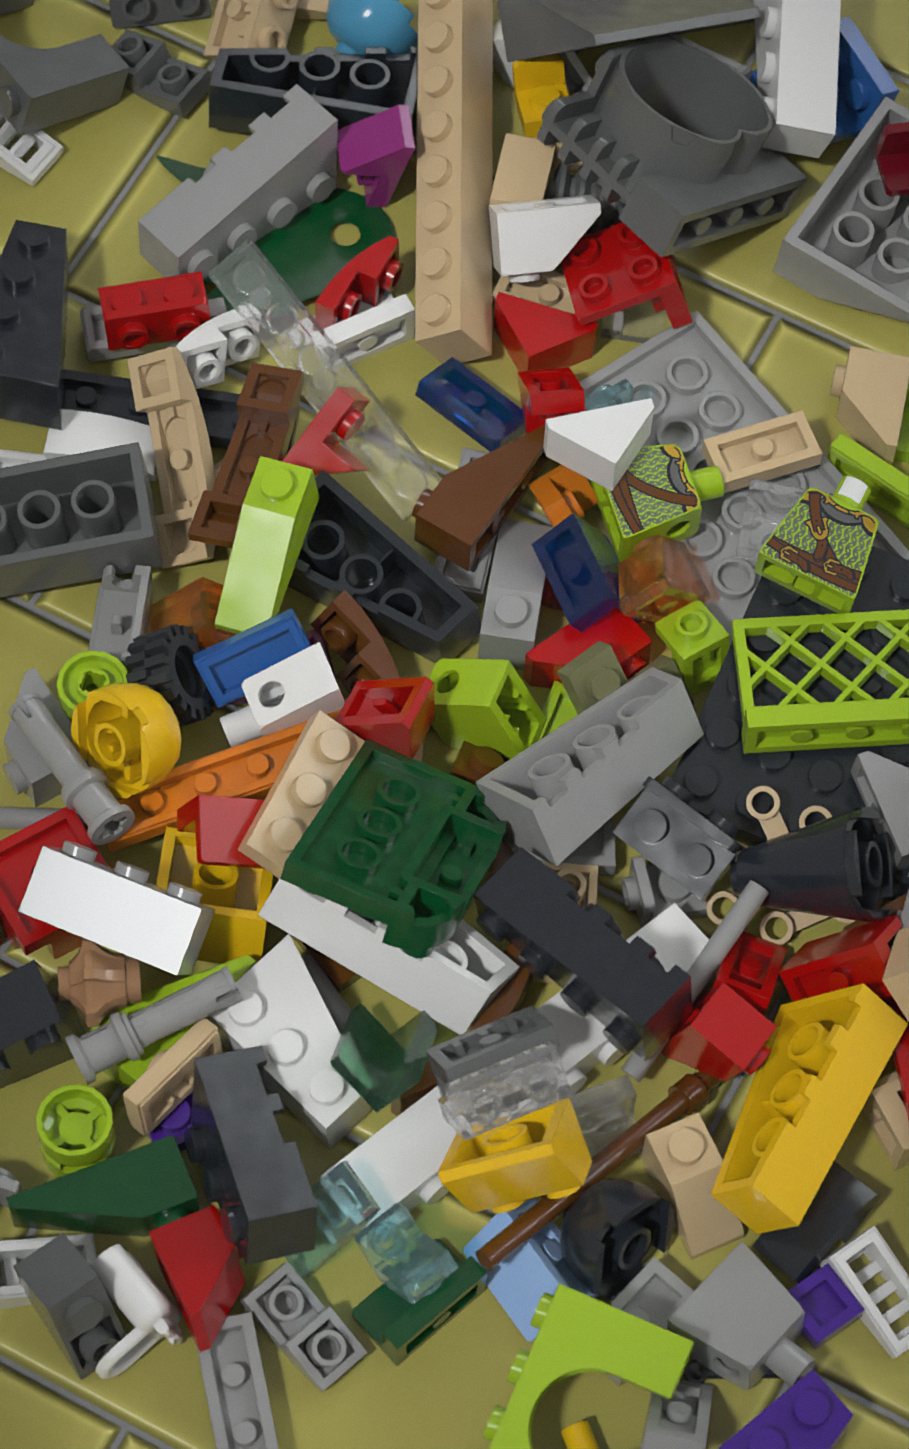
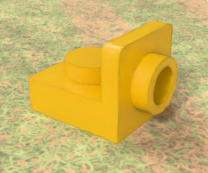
(536, 85)

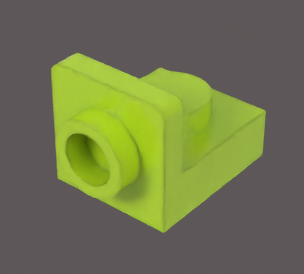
(696, 644)

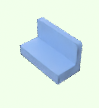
(526, 1272)

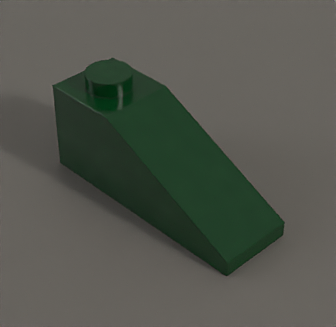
(113, 1196)

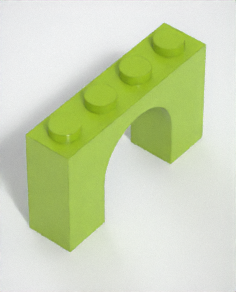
(584, 1337)

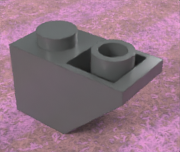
(71, 1303)

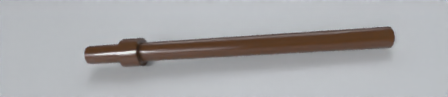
(684, 1098)

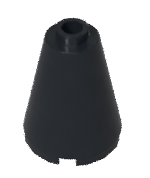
(823, 868)

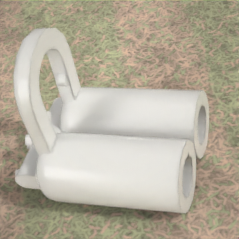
(141, 1302)

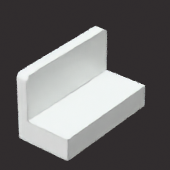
(374, 328)

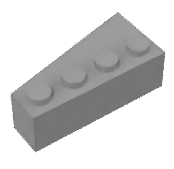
(245, 191)

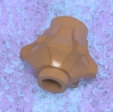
(99, 982)

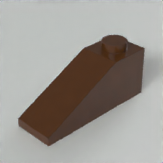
(477, 499)

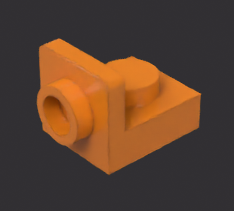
(563, 493)

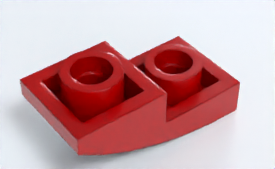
(360, 280)

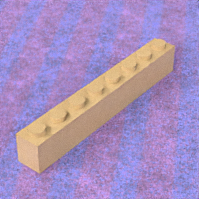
(454, 179)

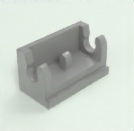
(121, 611)

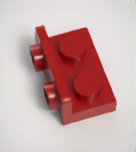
(153, 310)

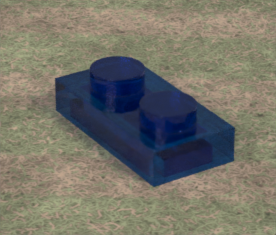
(472, 405)

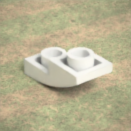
(217, 345)
(96, 431)

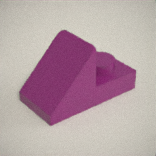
(377, 152)

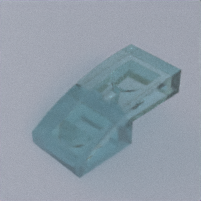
(342, 1212)

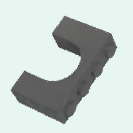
(57, 82)

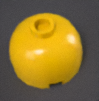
(128, 736)

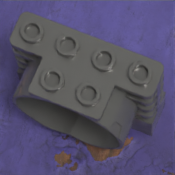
(674, 144)

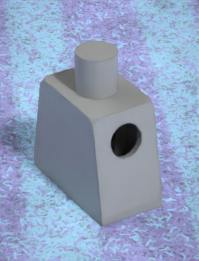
(744, 1323)

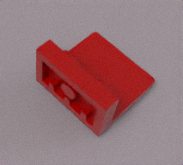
(620, 271)

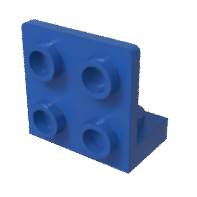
(860, 85)

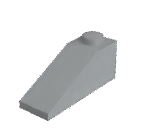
(513, 595)

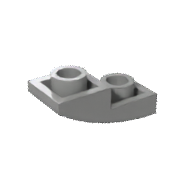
(302, 1326)

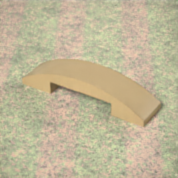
(180, 449)

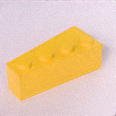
(804, 1103)

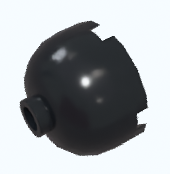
(613, 1233)

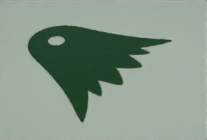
(303, 247)

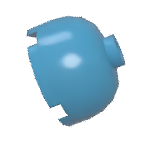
(370, 24)

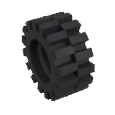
(167, 666)

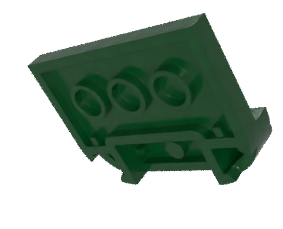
(399, 847)

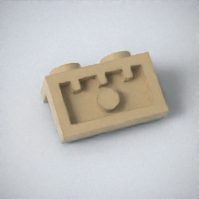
(250, 25)

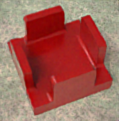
(17, 862)

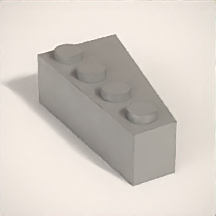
(591, 765)

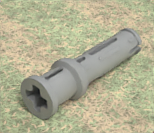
(83, 786)
(128, 1035)

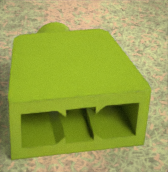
(484, 706)

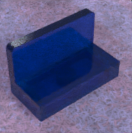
(580, 570)

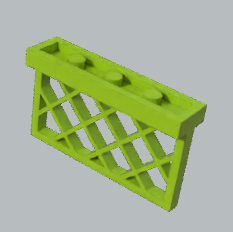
(813, 723)

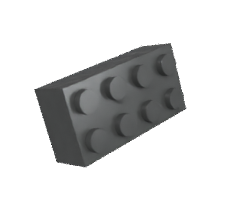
(74, 518)

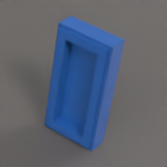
(248, 653)

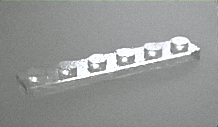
(302, 345)

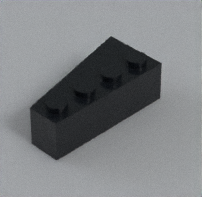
(33, 324)
(584, 955)

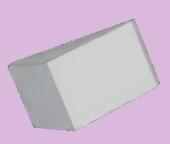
(600, 440)

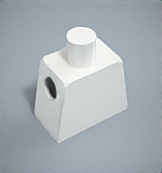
(284, 696)

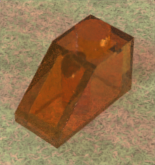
(659, 579)

